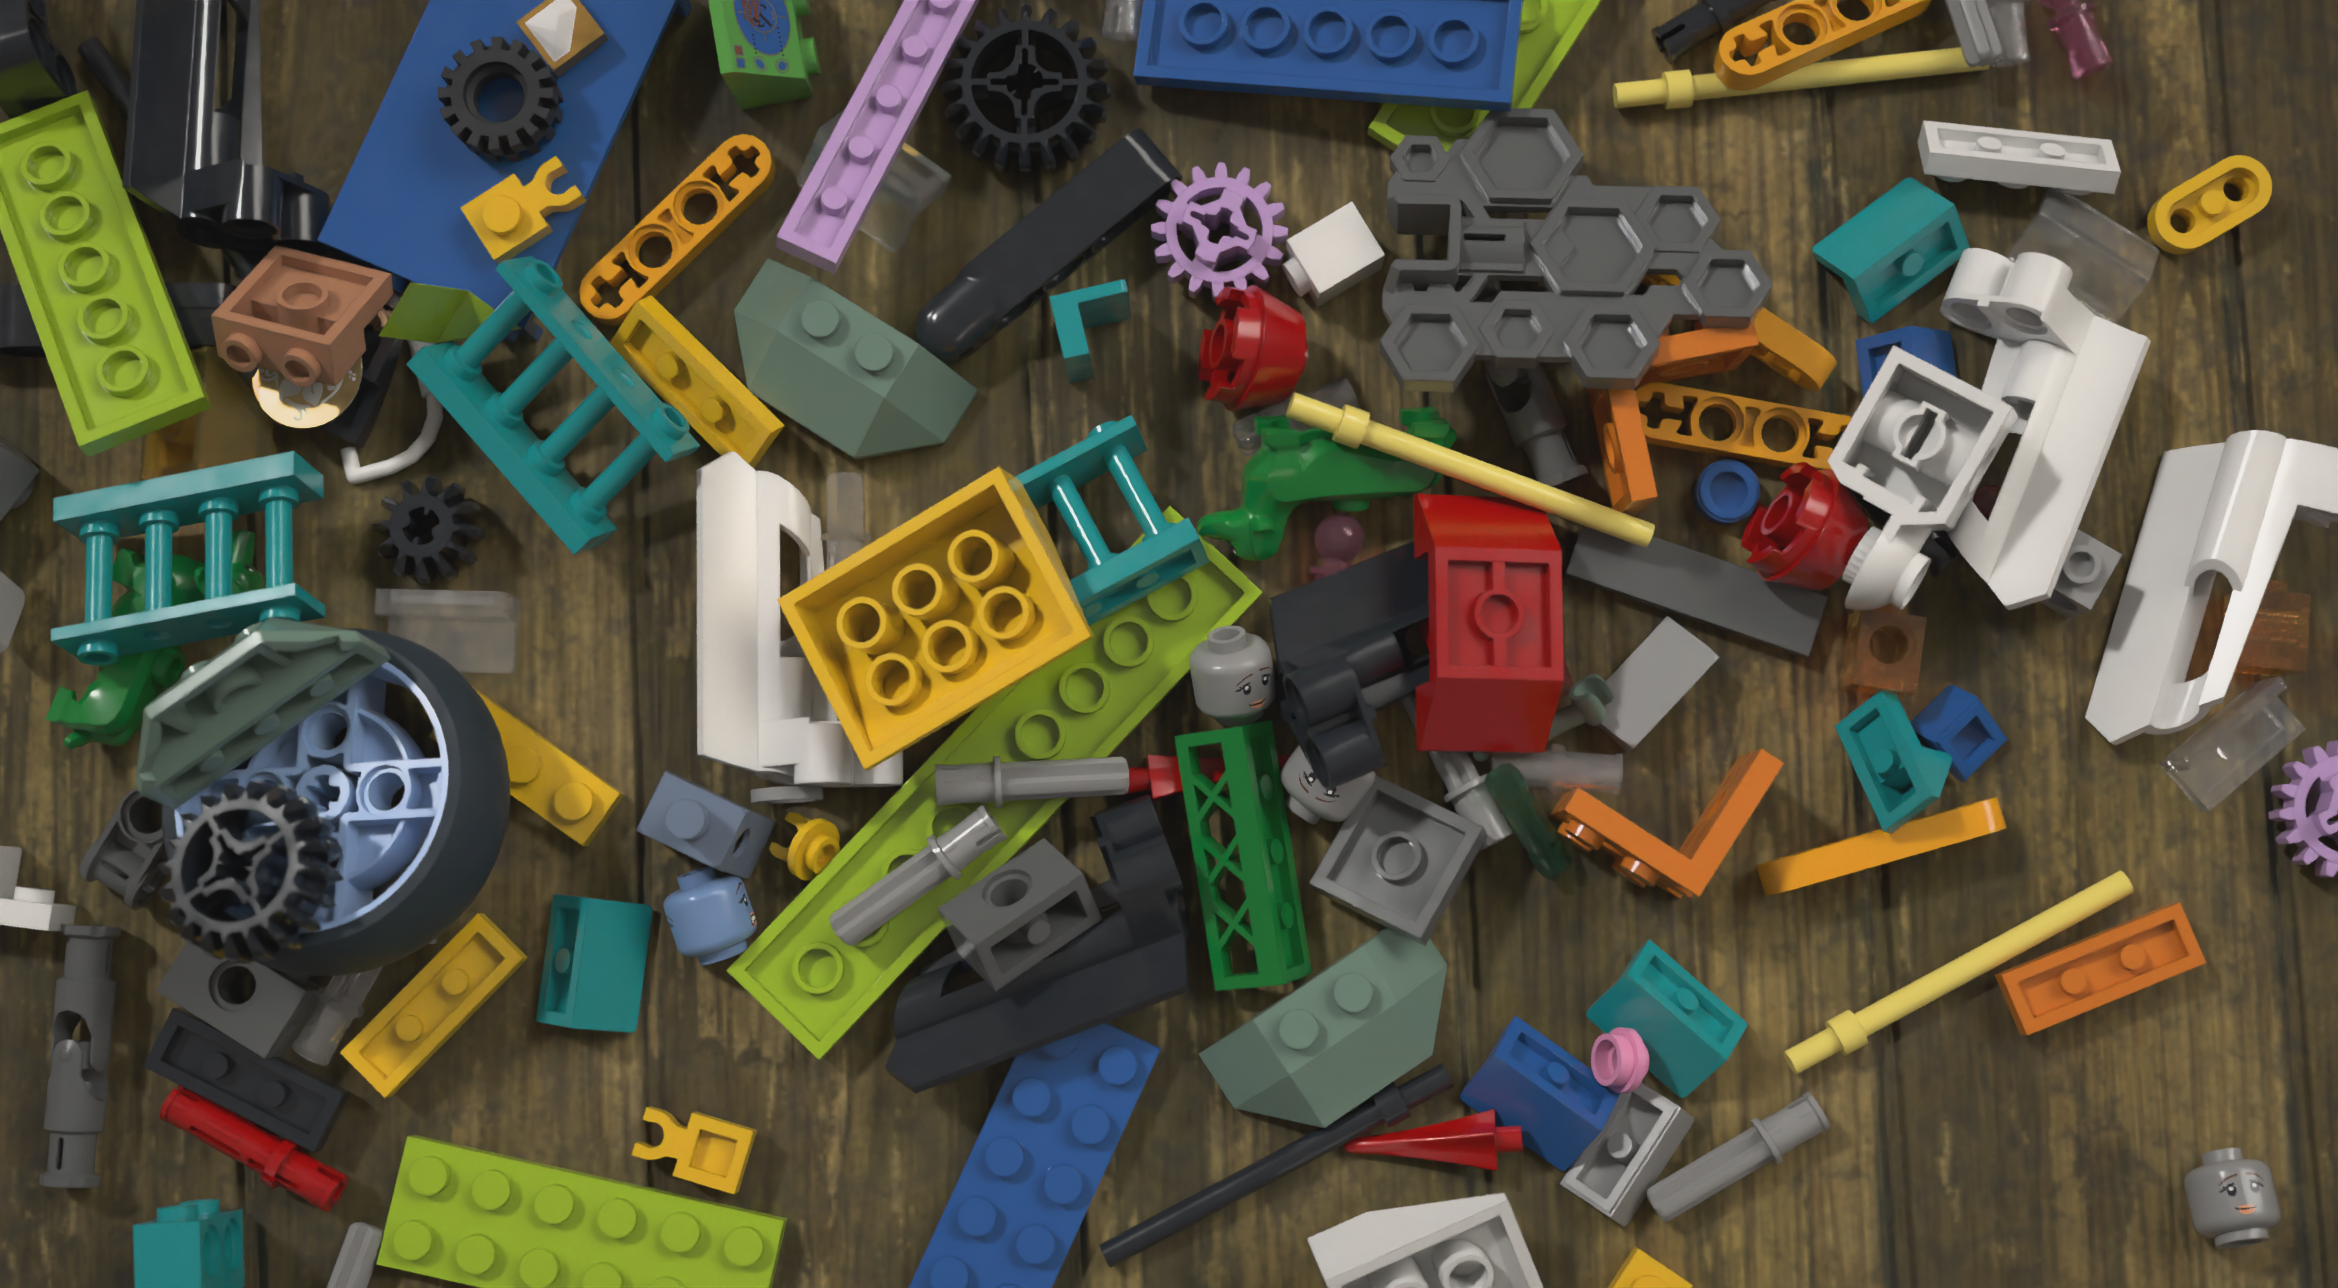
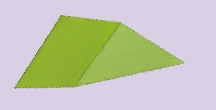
(436, 314)

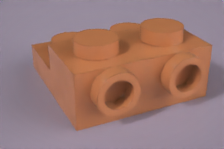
(300, 316)

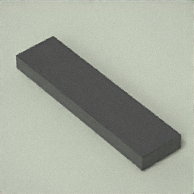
(1699, 589)

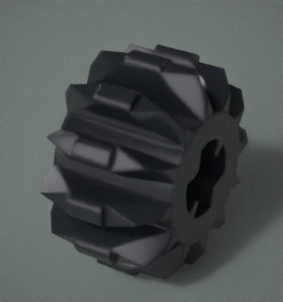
(408, 524)

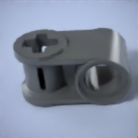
(128, 853)

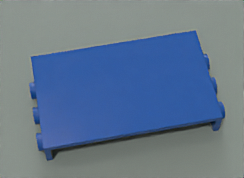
(415, 174)

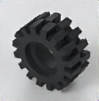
(479, 69)

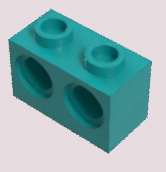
(190, 1247)

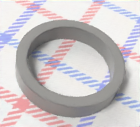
(786, 794)

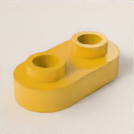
(2206, 207)

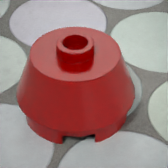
(1253, 350)
(1805, 530)

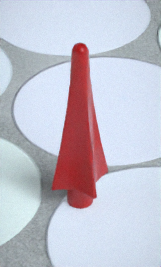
(1163, 779)
(1462, 1141)

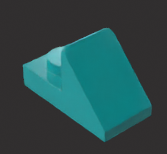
(1890, 761)

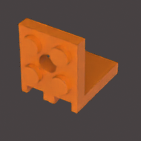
(1618, 415)
(1649, 860)

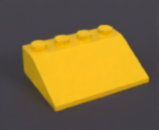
(937, 616)

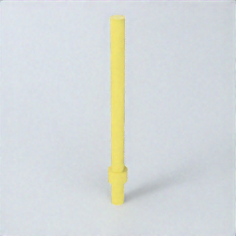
(1680, 88)
(1352, 427)
(1850, 1031)

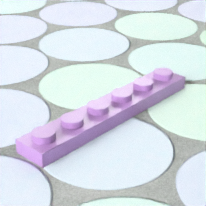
(872, 130)

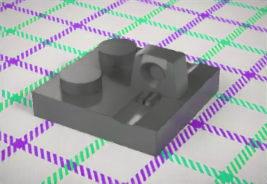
(1399, 860)

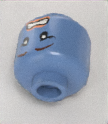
(710, 915)

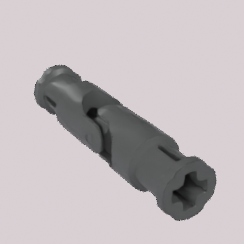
(1538, 424)
(78, 1072)

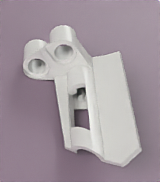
(2068, 385)
(2207, 513)
(758, 693)

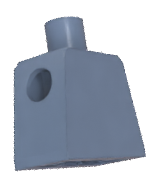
(705, 825)

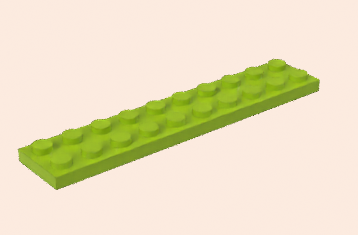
(1062, 712)

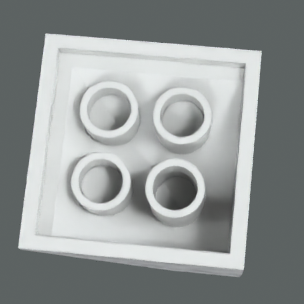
(1428, 1246)

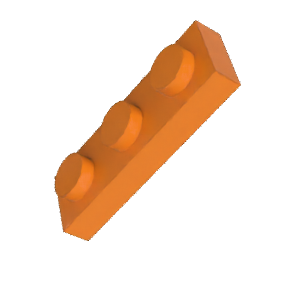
(2100, 968)

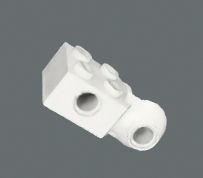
(1918, 456)

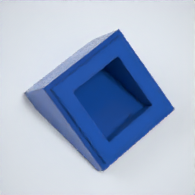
(1959, 726)

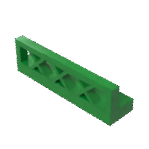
(1264, 853)

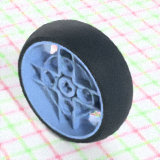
(452, 797)

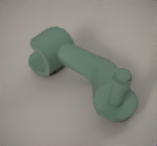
(1588, 700)

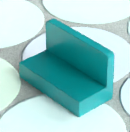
(1894, 247)
(1084, 310)
(594, 964)
(1674, 1014)

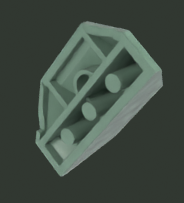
(843, 368)
(244, 702)
(1336, 1034)

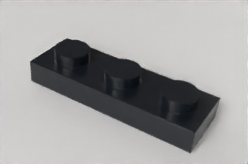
(259, 1089)

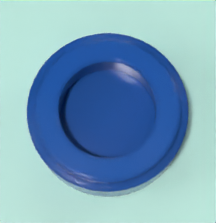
(1726, 492)

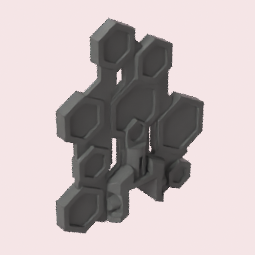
(1585, 252)

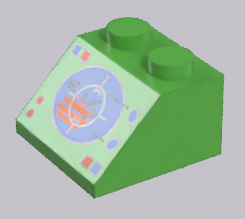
(764, 50)

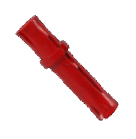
(275, 1159)

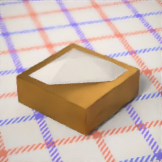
(562, 33)

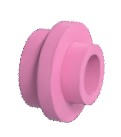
(1620, 1060)

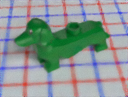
(1312, 467)
(116, 700)

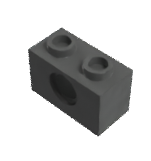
(1020, 914)
(264, 1022)

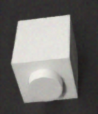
(1332, 255)

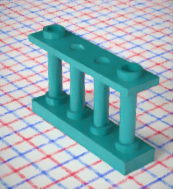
(497, 421)
(158, 510)
(1113, 578)

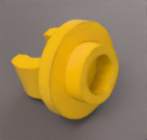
(811, 847)

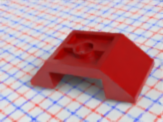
(1490, 625)

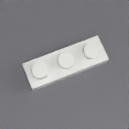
(2018, 158)

